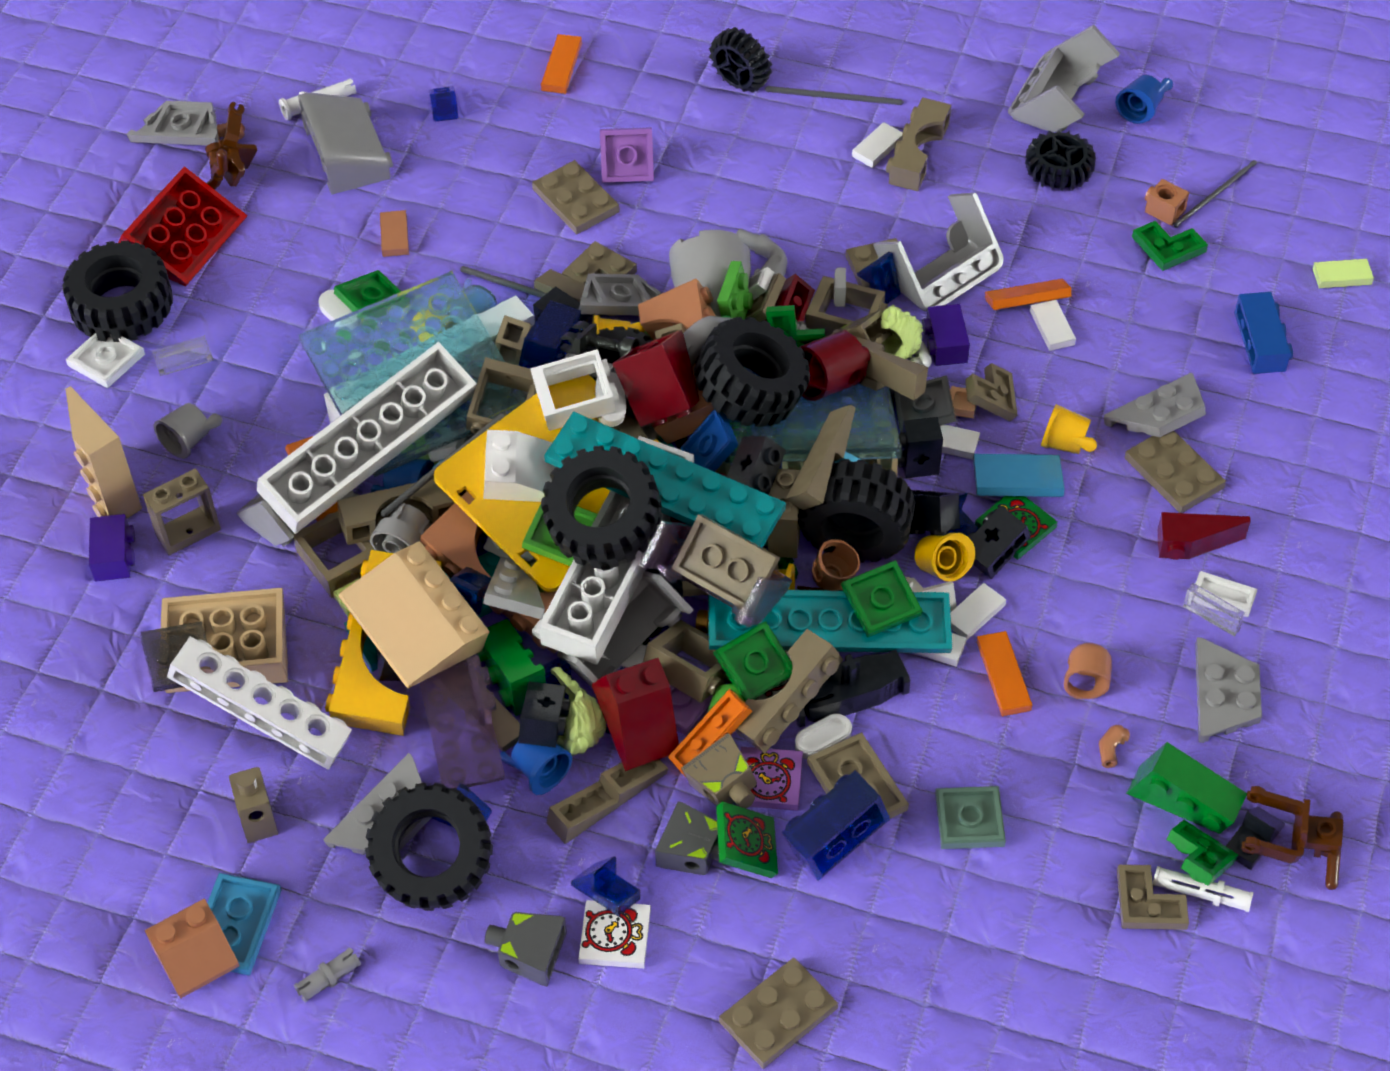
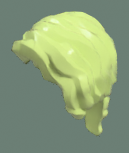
(905, 332)
(585, 719)

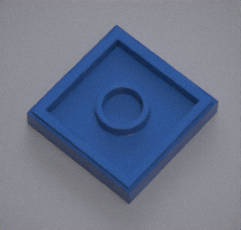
(711, 441)

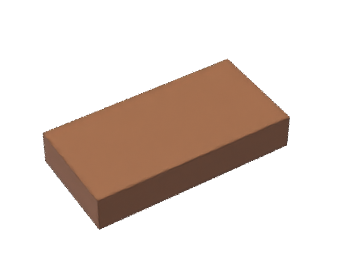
(394, 233)

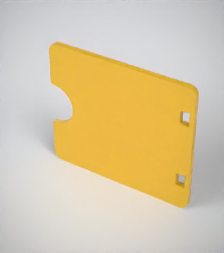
(509, 520)

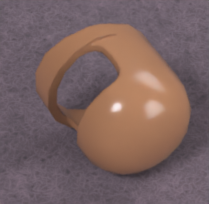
(836, 566)
(1092, 661)

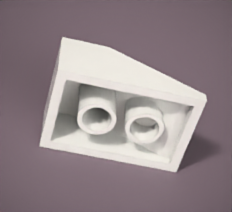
(515, 466)

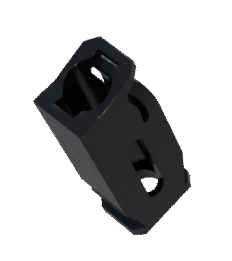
(858, 686)

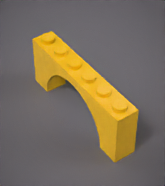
(357, 694)

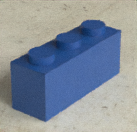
(1263, 332)

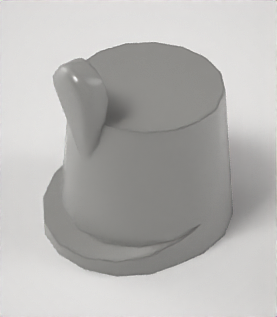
(184, 429)

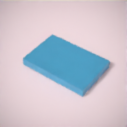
(1018, 475)
(244, 914)

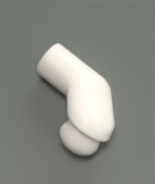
(922, 356)

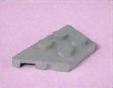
(179, 124)
(615, 294)
(1161, 409)
(1225, 690)
(353, 828)

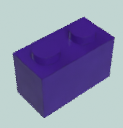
(946, 334)
(111, 547)

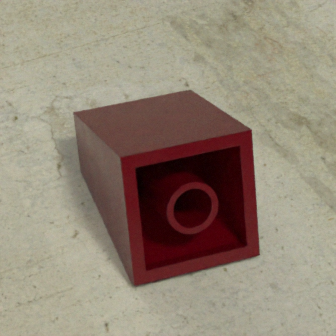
(658, 379)

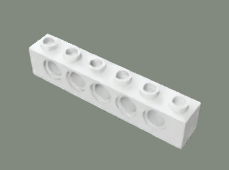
(264, 717)

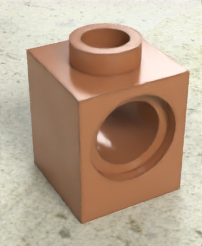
(1166, 201)

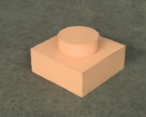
(961, 404)

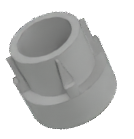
(399, 529)

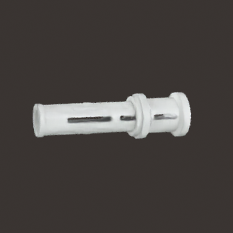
(291, 107)

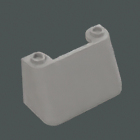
(344, 140)

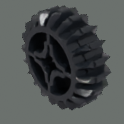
(740, 59)
(1060, 160)

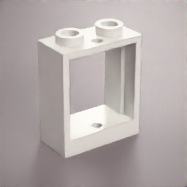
(569, 369)

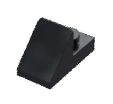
(1256, 824)

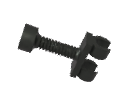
(589, 337)

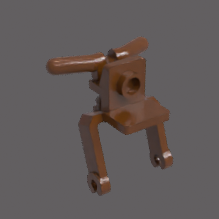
(227, 155)
(1309, 832)

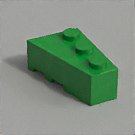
(510, 665)
(1187, 789)

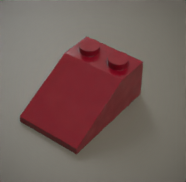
(638, 712)

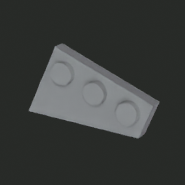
(514, 590)

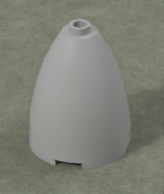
(708, 260)

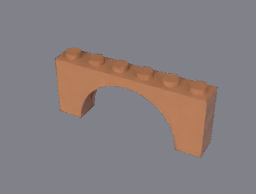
(686, 306)
(454, 543)

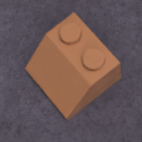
(192, 948)

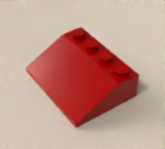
(185, 225)

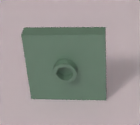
(970, 817)

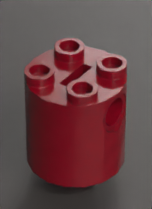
(834, 364)

